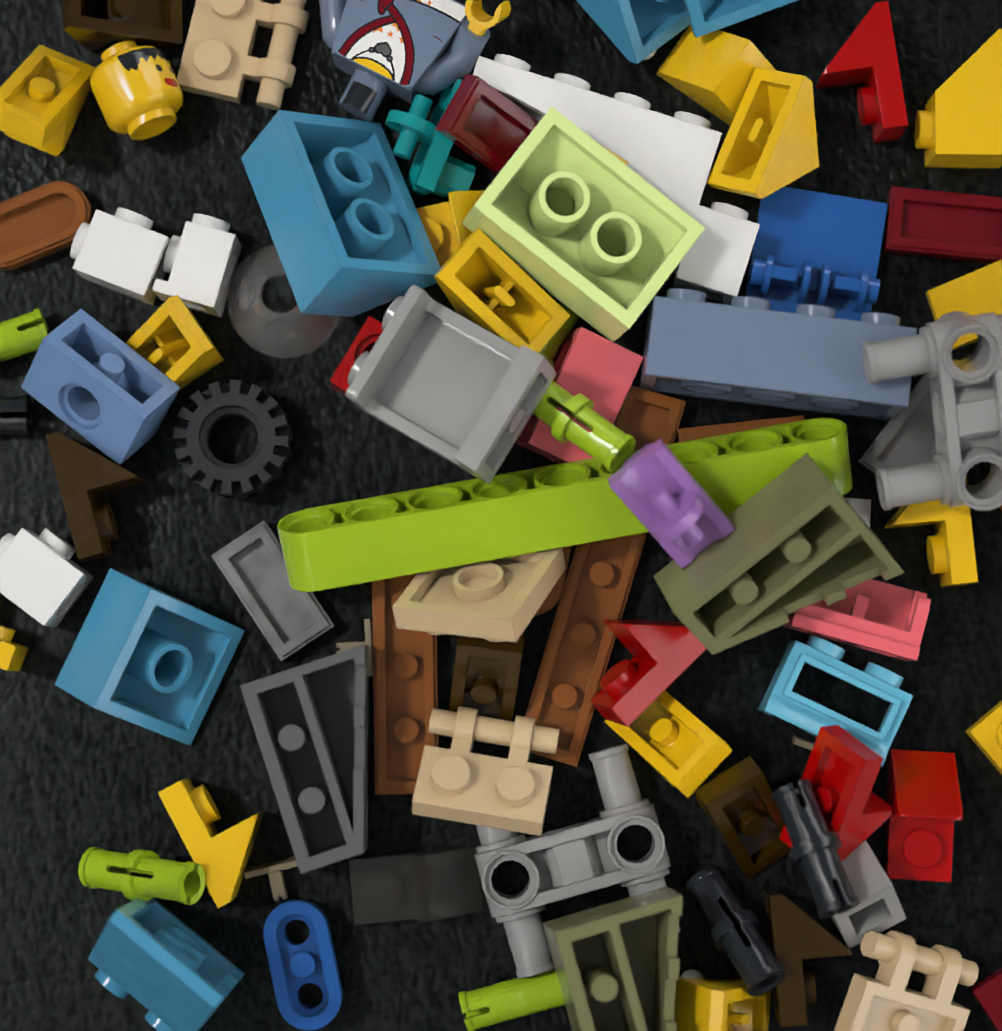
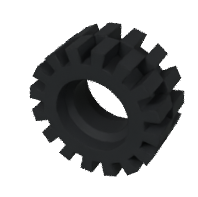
(200, 418)

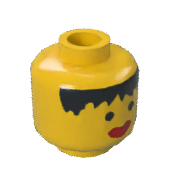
(136, 90)

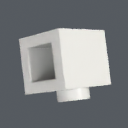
(120, 253)
(41, 575)

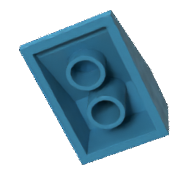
(162, 966)

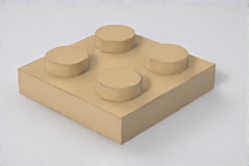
(480, 598)

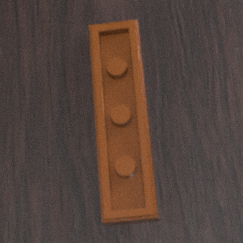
(403, 692)

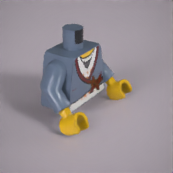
(403, 46)

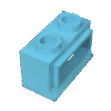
(810, 716)

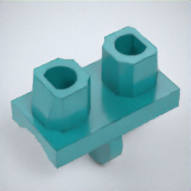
(432, 167)

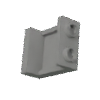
(449, 383)

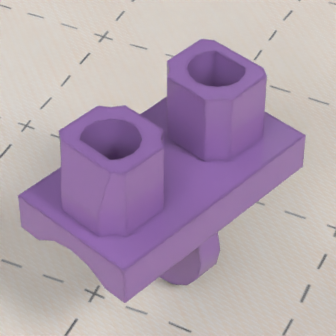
(669, 502)

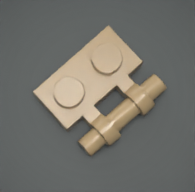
(221, 47)
(480, 787)
(886, 1001)

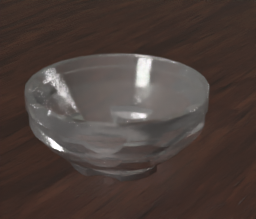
(264, 330)

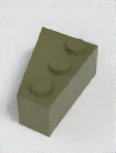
(787, 551)
(619, 962)

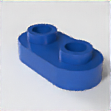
(302, 963)

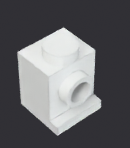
(200, 265)

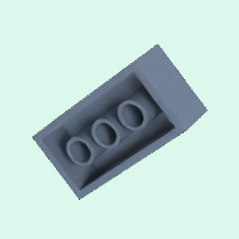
(768, 355)

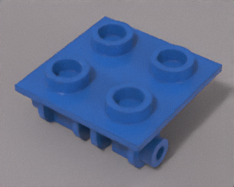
(817, 252)

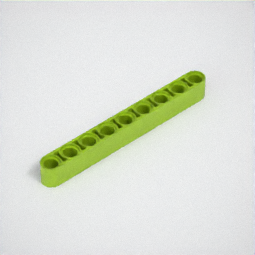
(532, 508)

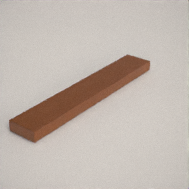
(594, 592)

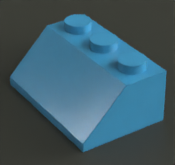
(338, 213)

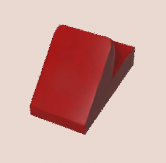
(872, 59)
(660, 656)
(842, 782)
(924, 804)

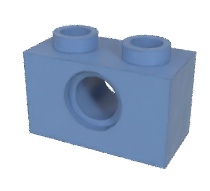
(100, 386)

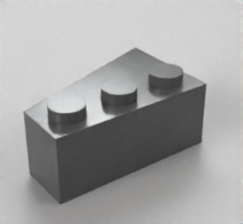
(316, 753)

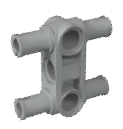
(964, 410)
(572, 860)

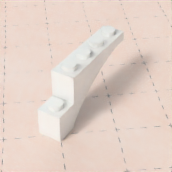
(662, 149)

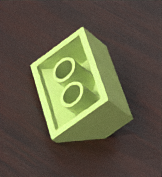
(584, 225)

